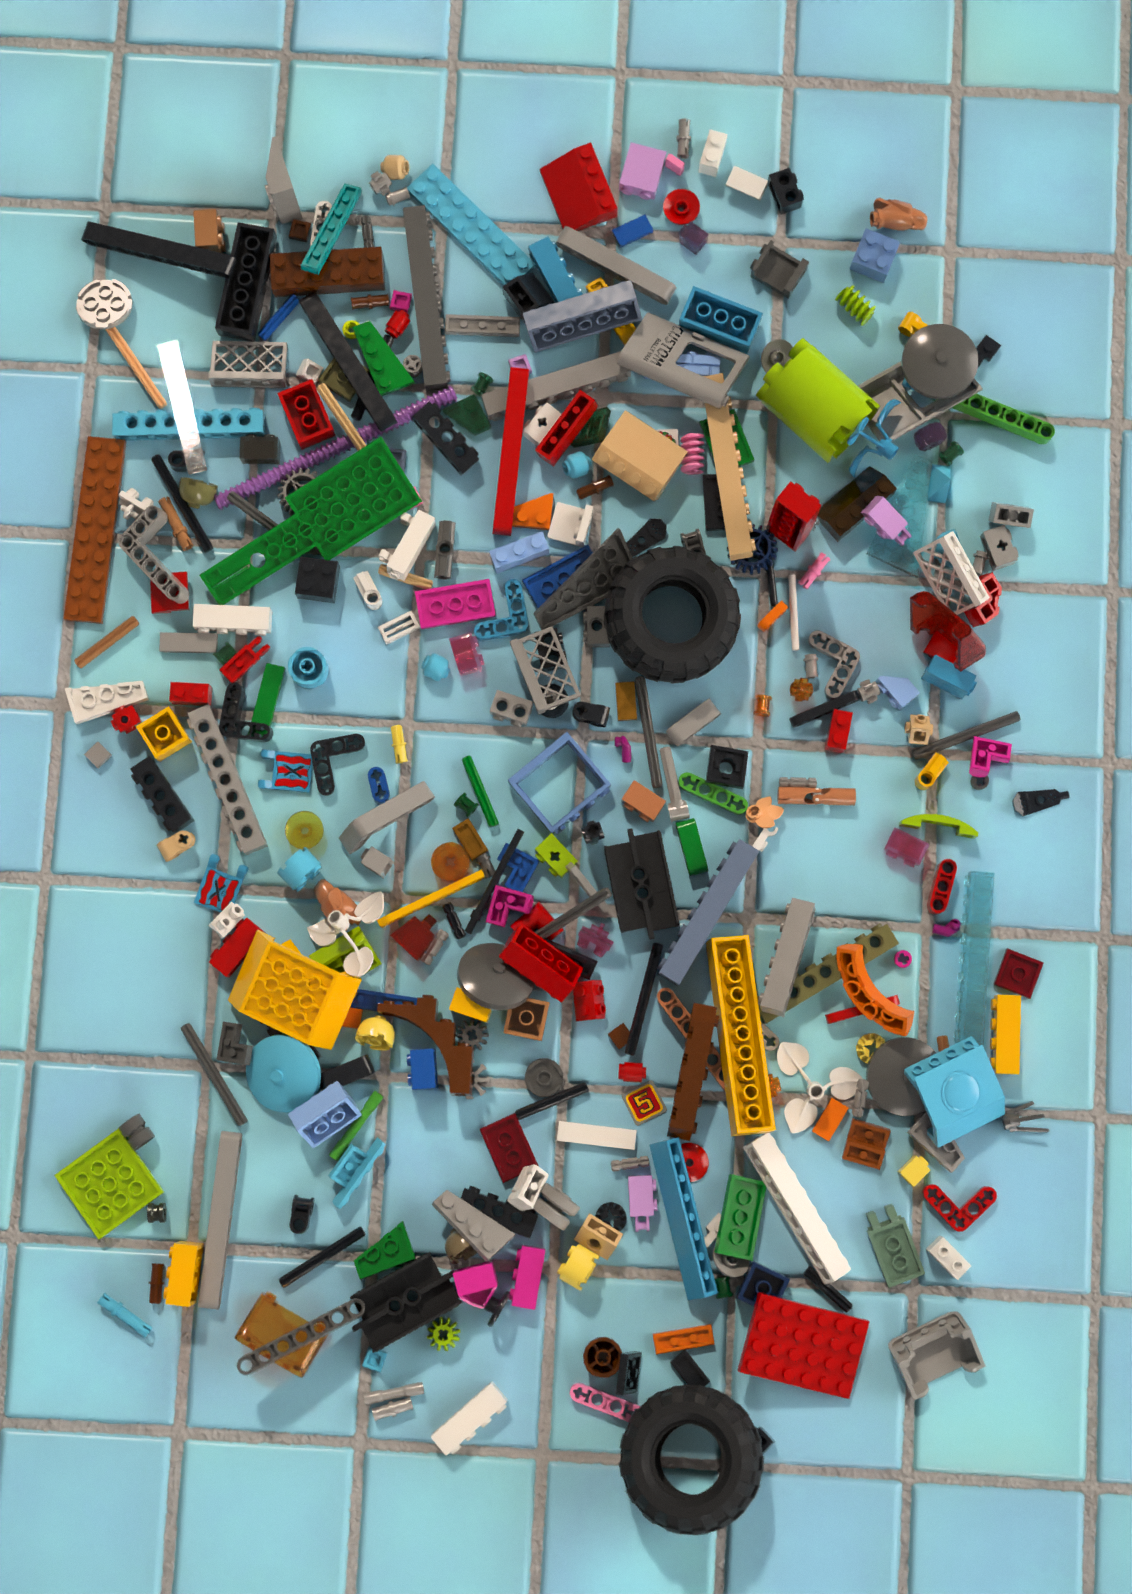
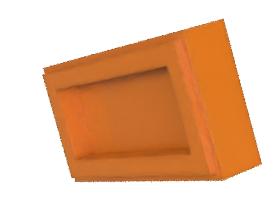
(830, 1119)

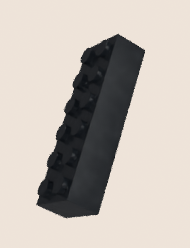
(246, 288)

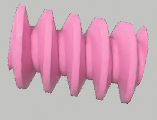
(691, 461)

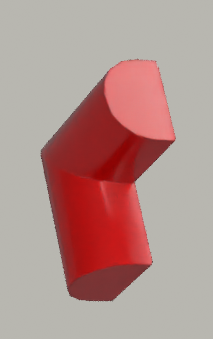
(536, 919)

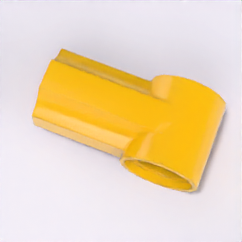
(911, 324)
(931, 771)

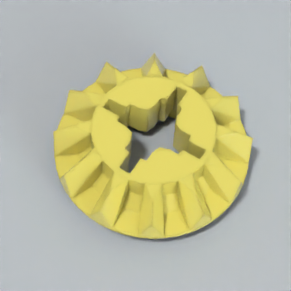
(867, 1040)

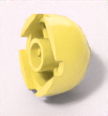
(376, 1032)

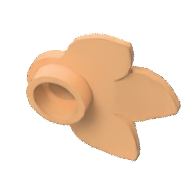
(763, 813)

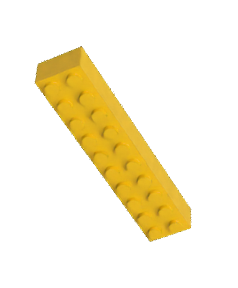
(740, 1036)

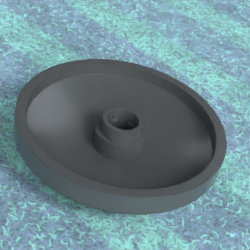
(939, 361)
(490, 980)
(887, 1079)

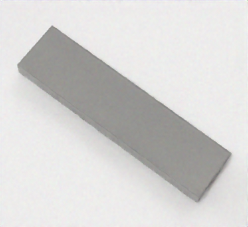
(482, 325)

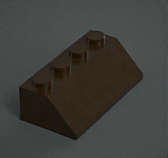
(844, 509)

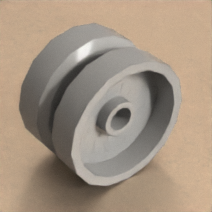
(556, 1204)

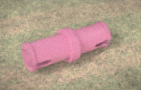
(814, 570)

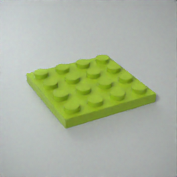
(109, 1184)

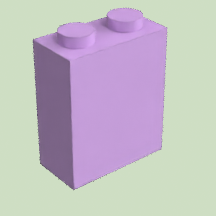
(642, 171)

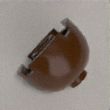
(602, 1357)

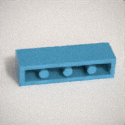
(553, 270)

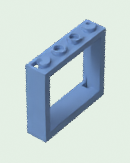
(541, 759)

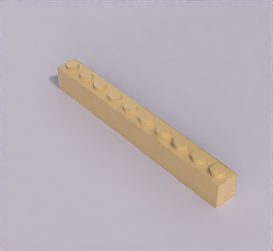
(729, 478)

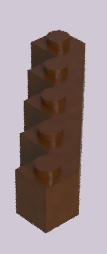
(692, 1071)

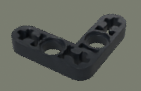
(234, 720)
(328, 752)

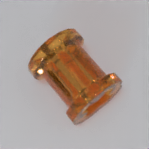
(762, 705)

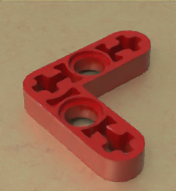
(962, 1212)

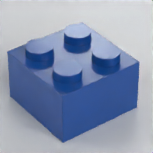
(423, 1069)

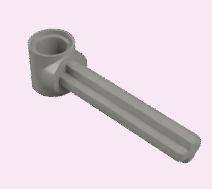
(677, 808)

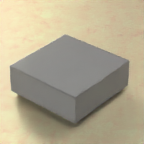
(98, 754)

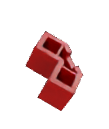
(989, 609)

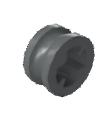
(979, 787)

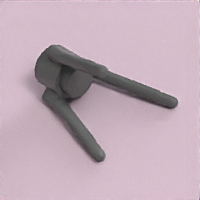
(1012, 1120)

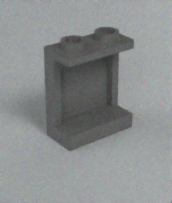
(778, 269)

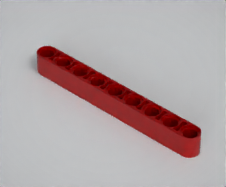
(510, 451)

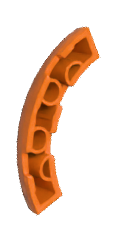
(866, 995)

